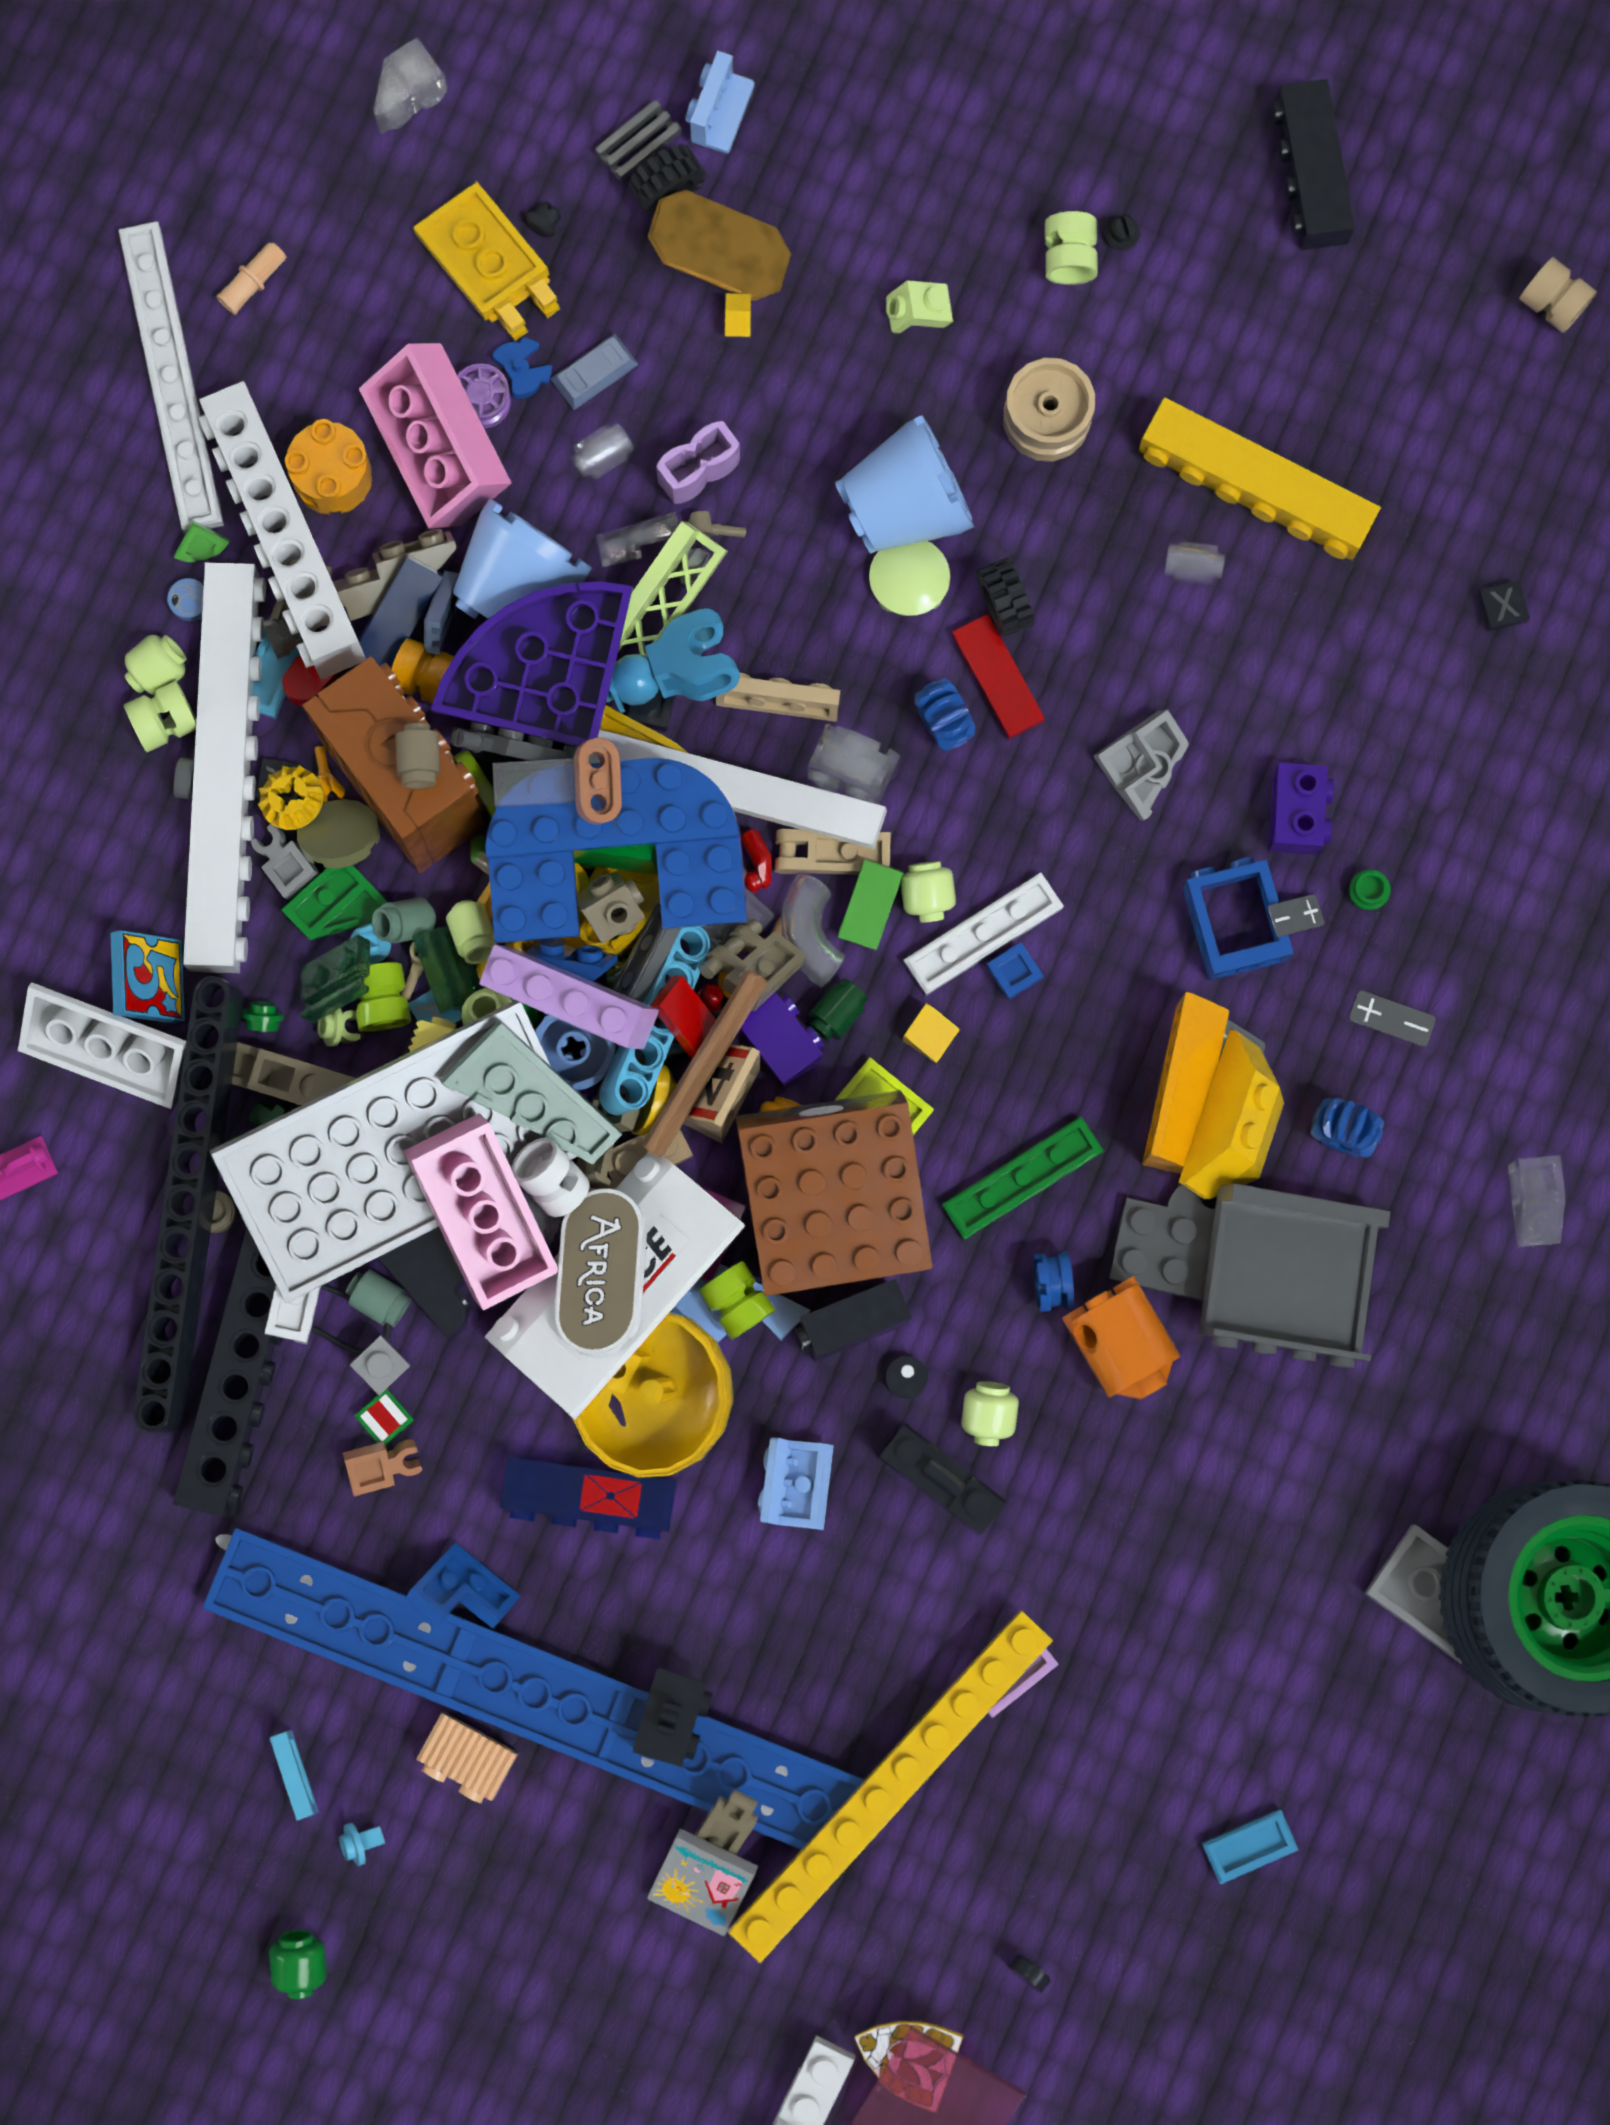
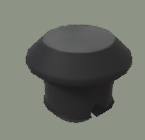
(544, 219)
(1122, 232)

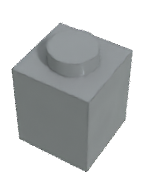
(380, 1364)

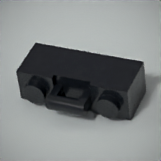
(942, 1479)

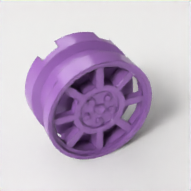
(487, 393)

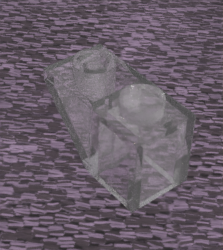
(406, 85)
(1537, 1200)

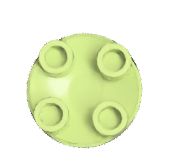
(910, 578)

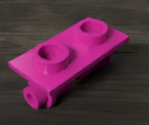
(25, 1167)

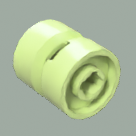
(1070, 247)
(147, 722)

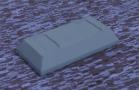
(594, 371)

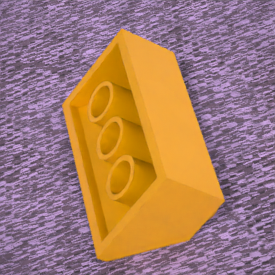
(1185, 1081)

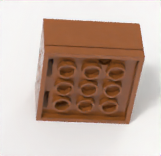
(358, 730)

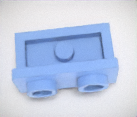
(721, 105)
(795, 1483)

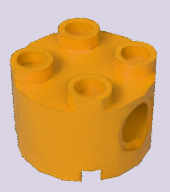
(329, 467)

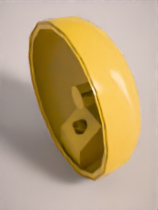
(670, 1400)

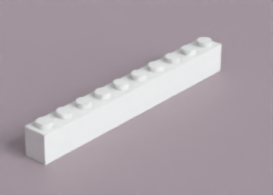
(223, 769)

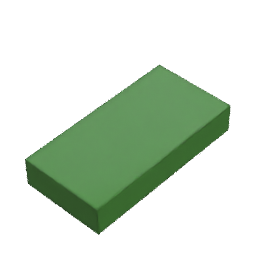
(870, 904)

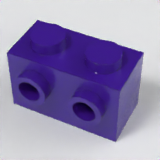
(1300, 808)
(782, 1041)

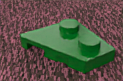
(334, 903)

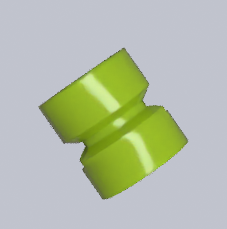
(383, 1005)
(736, 1300)

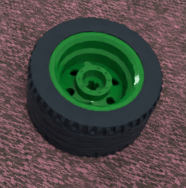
(1488, 1603)

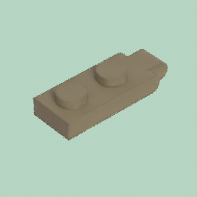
(729, 1821)

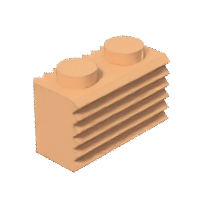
(466, 1757)

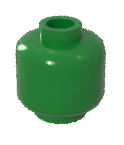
(297, 1963)

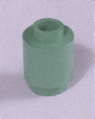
(403, 919)
(377, 1298)

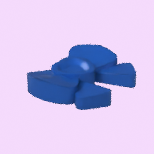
(512, 358)

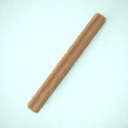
(704, 1063)

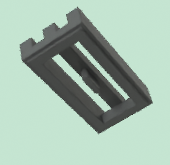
(627, 130)

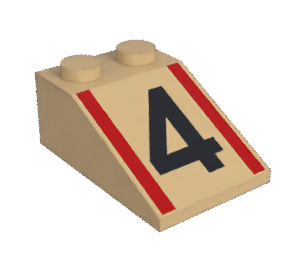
(725, 1092)

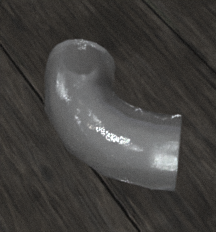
(803, 928)

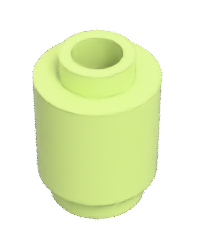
(471, 931)

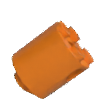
(1123, 1341)

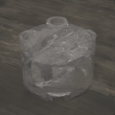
(851, 764)

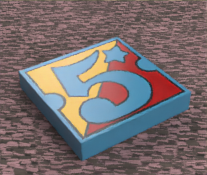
(147, 977)

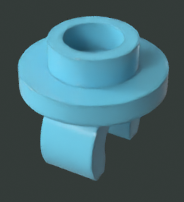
(378, 949)
(355, 1843)

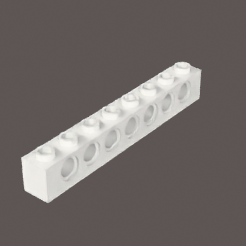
(234, 412)

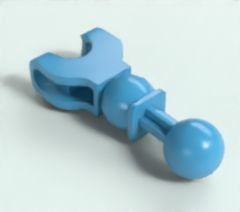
(676, 664)

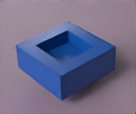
(1014, 971)

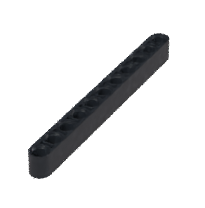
(198, 1223)

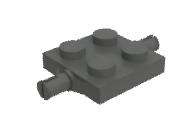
(507, 743)

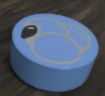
(186, 599)

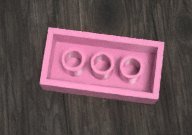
(434, 435)
(481, 1211)

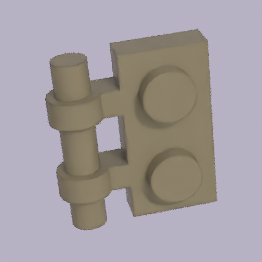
(771, 958)

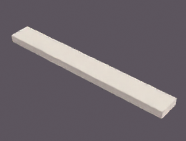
(170, 376)
(769, 796)

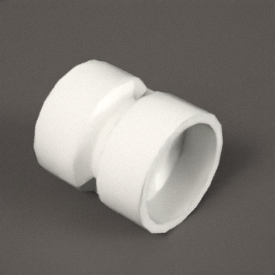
(550, 1177)

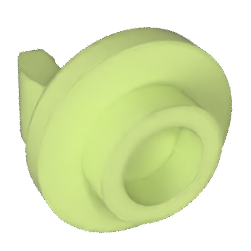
(333, 1029)

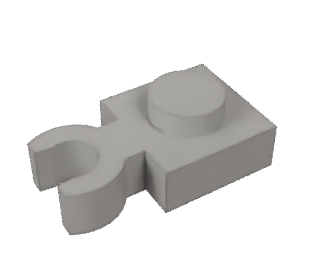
(287, 864)

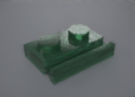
(446, 971)
(335, 978)

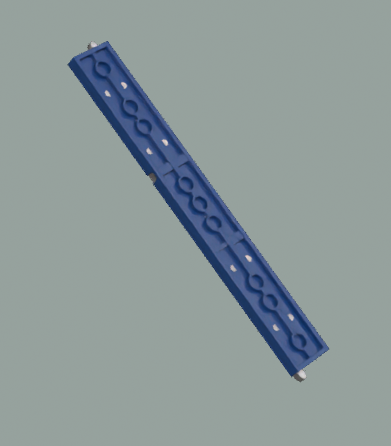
(513, 1685)

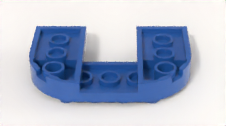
(661, 805)

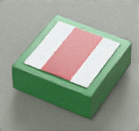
(384, 1417)

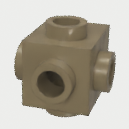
(611, 905)

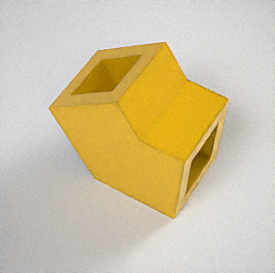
(738, 315)

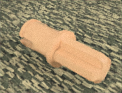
(251, 278)

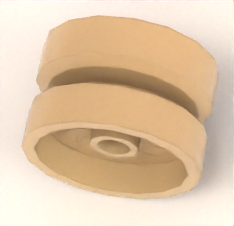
(1044, 387)

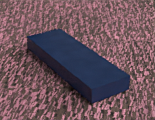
(399, 610)

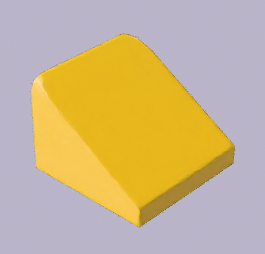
(930, 1033)

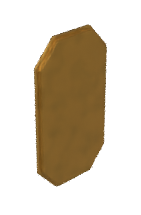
(719, 245)

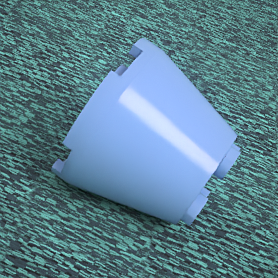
(904, 492)
(510, 562)

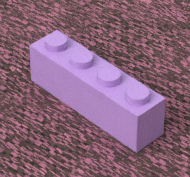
(569, 997)

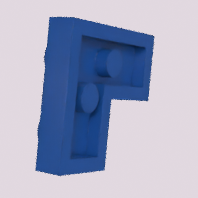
(464, 1580)

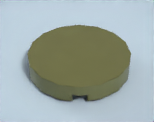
(339, 834)

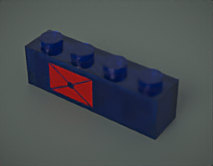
(588, 1495)

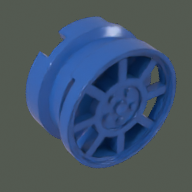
(1053, 1281)

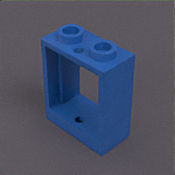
(1242, 960)

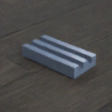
(440, 614)

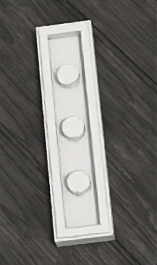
(983, 934)

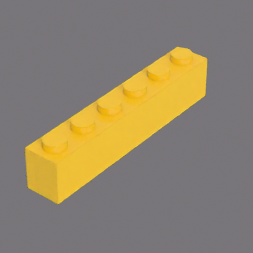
(1258, 479)

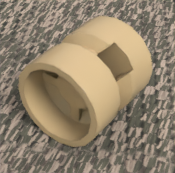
(1558, 295)

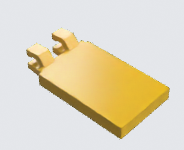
(487, 259)

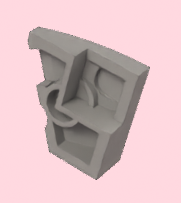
(1143, 760)

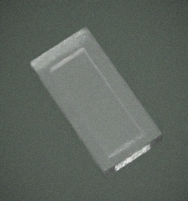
(534, 782)

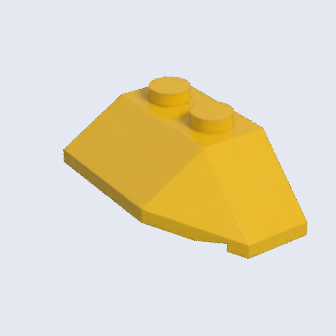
(1234, 1121)

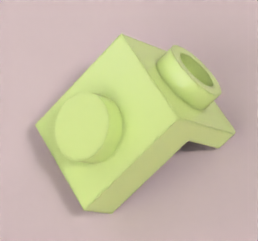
(918, 305)

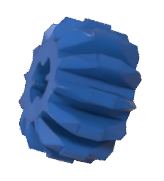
(945, 714)
(1347, 1127)

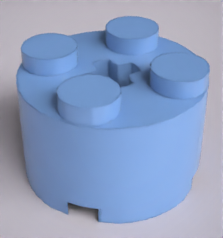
(579, 1071)

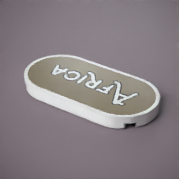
(601, 1273)

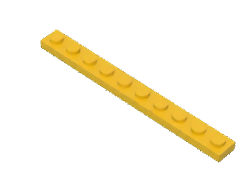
(889, 1786)

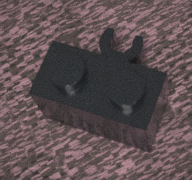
(671, 1717)

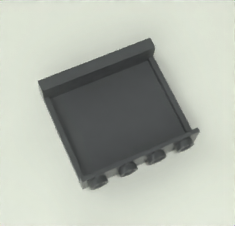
(1290, 1274)

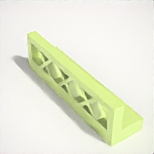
(658, 575)

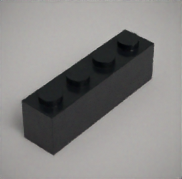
(1313, 164)

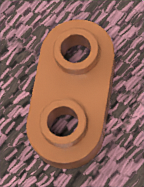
(599, 782)

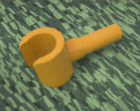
(327, 780)

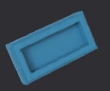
(1249, 1846)

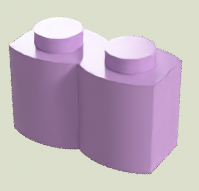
(690, 466)

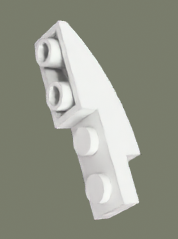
(815, 2085)

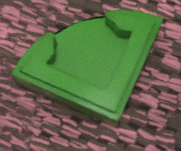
(200, 544)

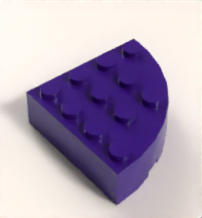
(541, 663)

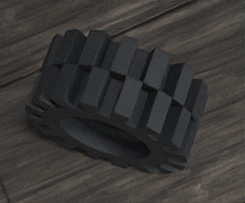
(666, 175)
(1005, 597)

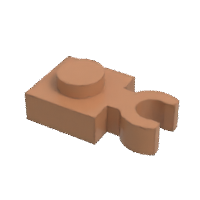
(374, 1467)

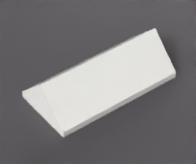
(102, 1046)

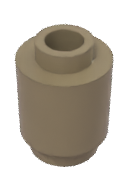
(417, 756)

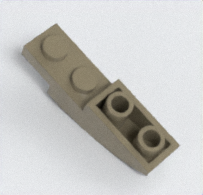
(363, 588)
(283, 1075)

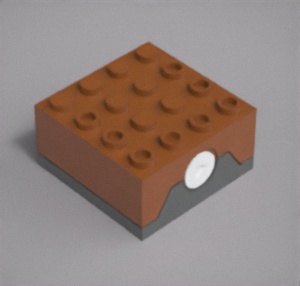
(834, 1192)

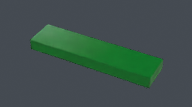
(1022, 1178)

